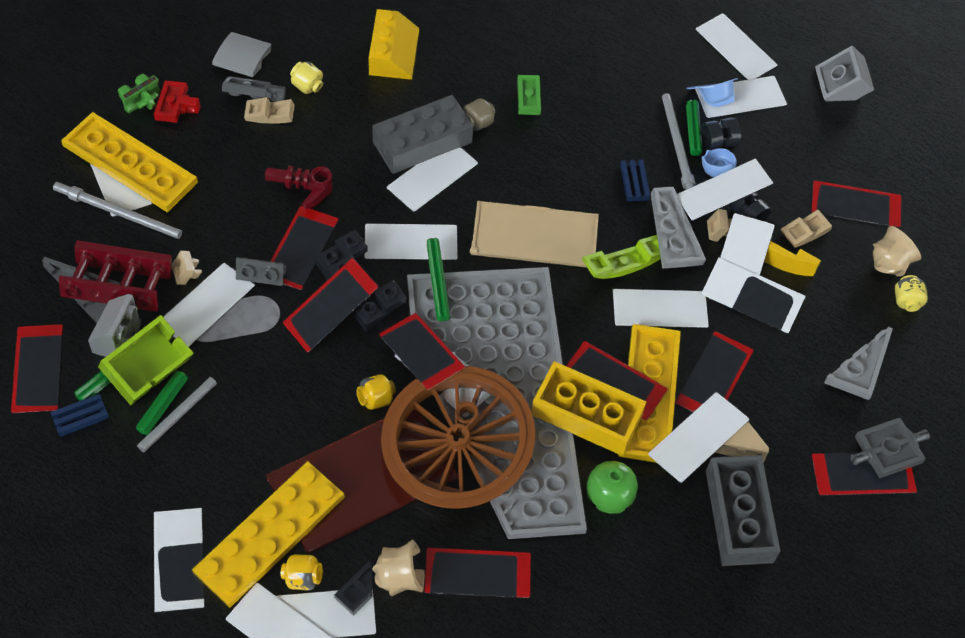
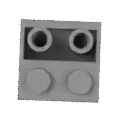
(115, 325)

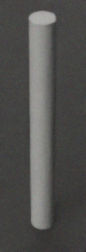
(182, 409)

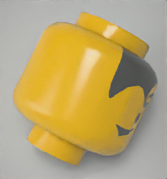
(376, 391)
(302, 572)

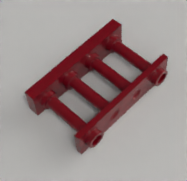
(118, 259)

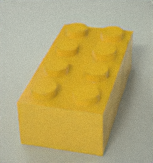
(588, 408)

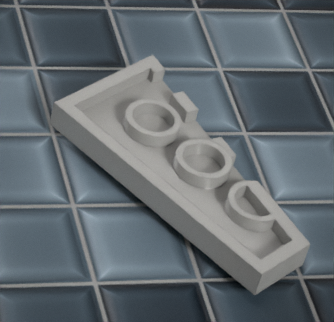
(674, 233)

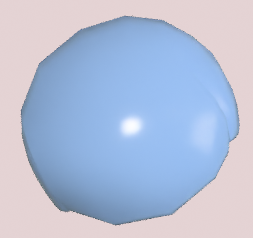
(718, 161)

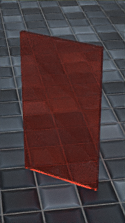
(360, 472)

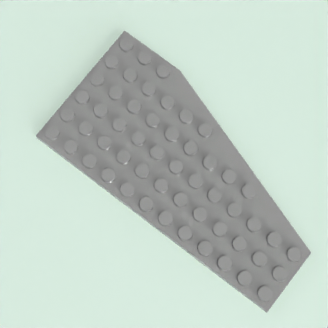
(510, 328)

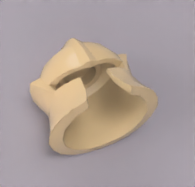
(895, 252)
(396, 569)

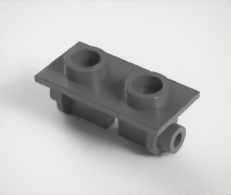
(260, 271)

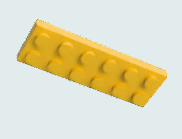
(130, 162)
(655, 355)
(268, 534)

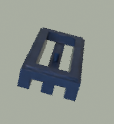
(633, 166)
(78, 411)

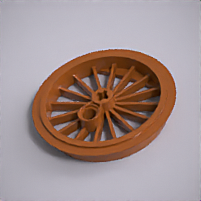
(439, 494)

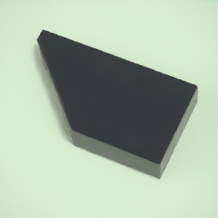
(356, 590)

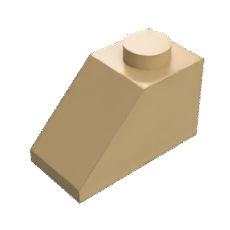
(744, 443)

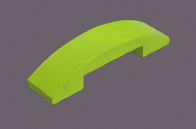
(623, 261)

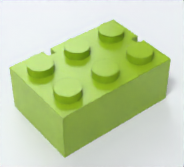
(145, 360)

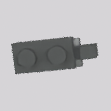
(254, 88)

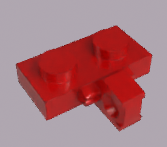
(175, 101)

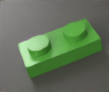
(529, 94)

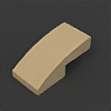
(264, 111)
(807, 229)

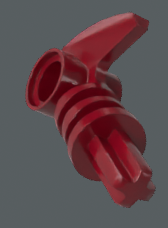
(318, 181)

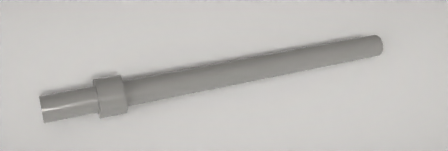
(687, 179)
(78, 194)

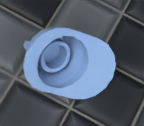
(717, 94)

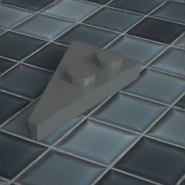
(57, 268)

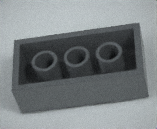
(422, 134)
(742, 510)

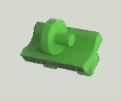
(141, 95)

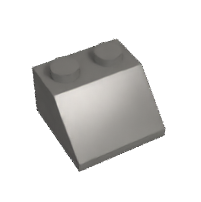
(844, 76)

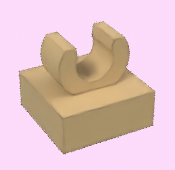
(718, 225)
(184, 267)

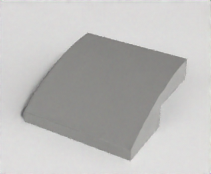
(241, 54)

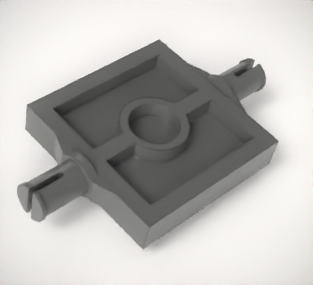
(890, 447)

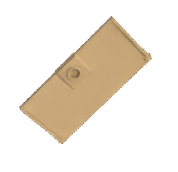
(534, 233)

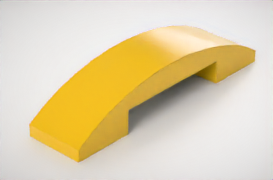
(798, 264)

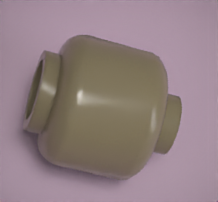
(479, 113)

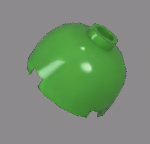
(612, 487)

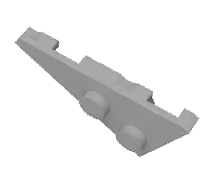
(861, 371)

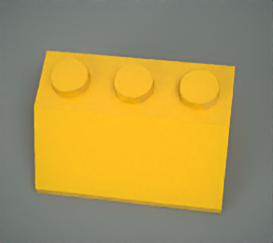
(393, 45)

